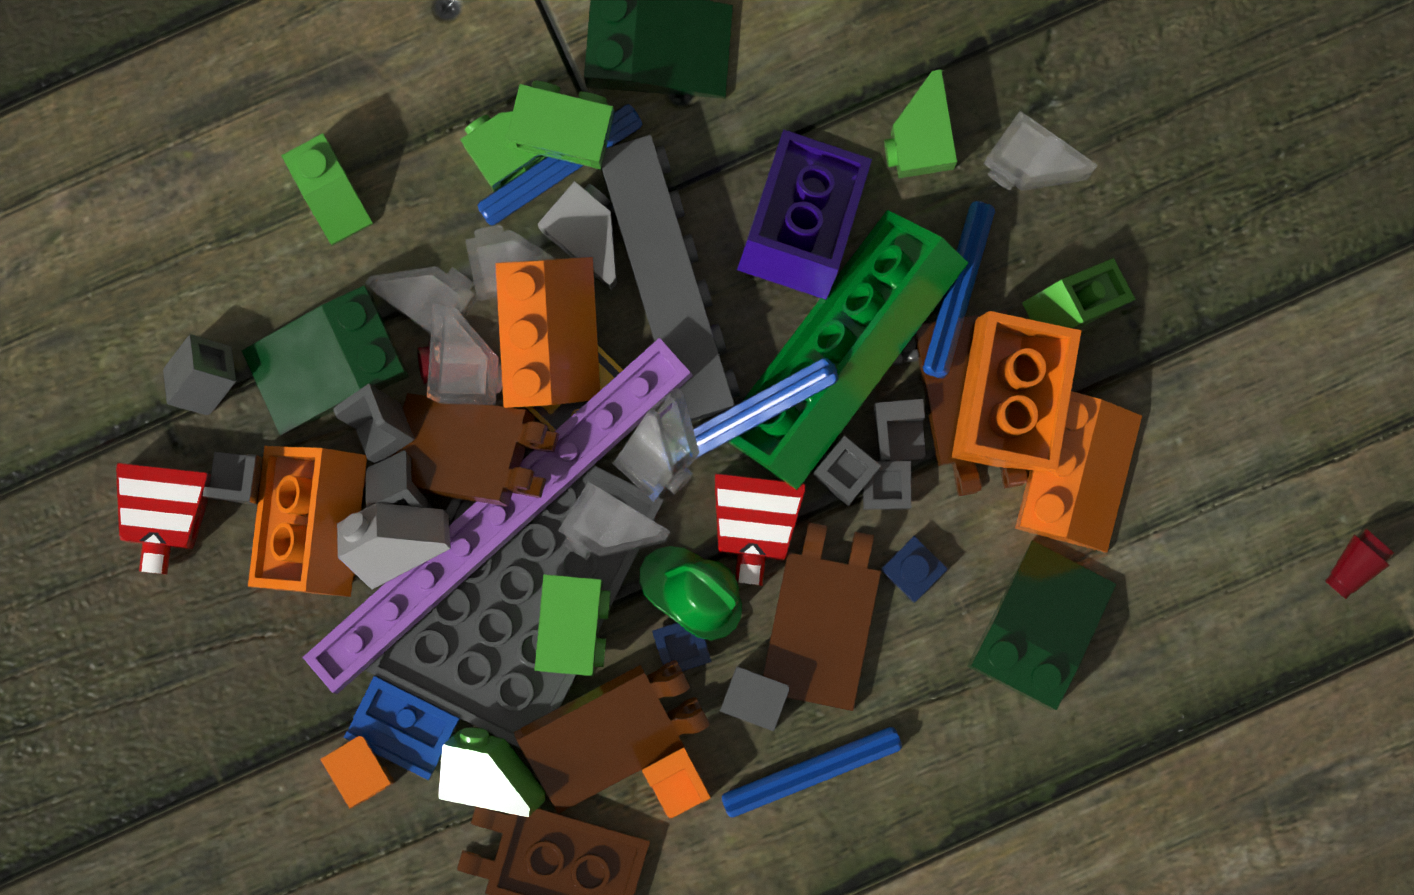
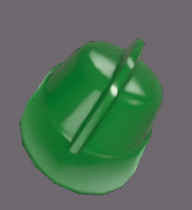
(692, 591)

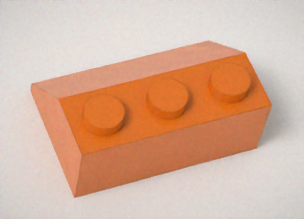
(547, 331)
(1016, 393)
(1085, 493)
(298, 515)

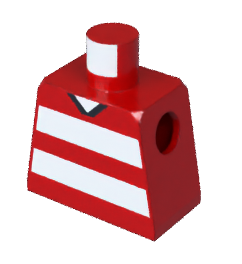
(160, 511)
(755, 522)

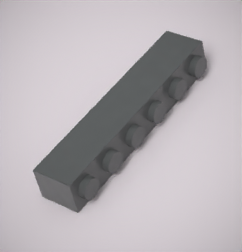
(664, 272)

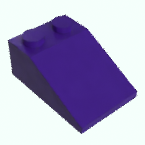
(805, 215)

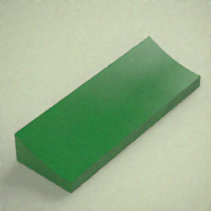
(862, 330)

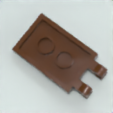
(944, 404)
(473, 450)
(823, 622)
(609, 733)
(555, 856)

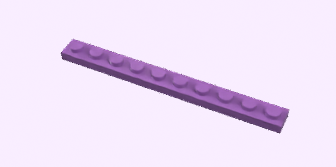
(490, 526)

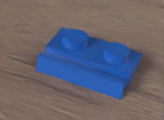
(402, 727)

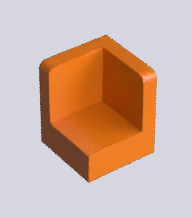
(357, 771)
(676, 783)

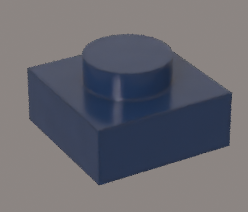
(914, 569)
(680, 645)

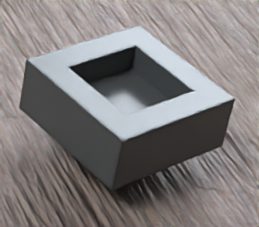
(889, 487)

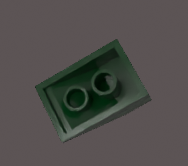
(659, 46)
(324, 360)
(1042, 626)

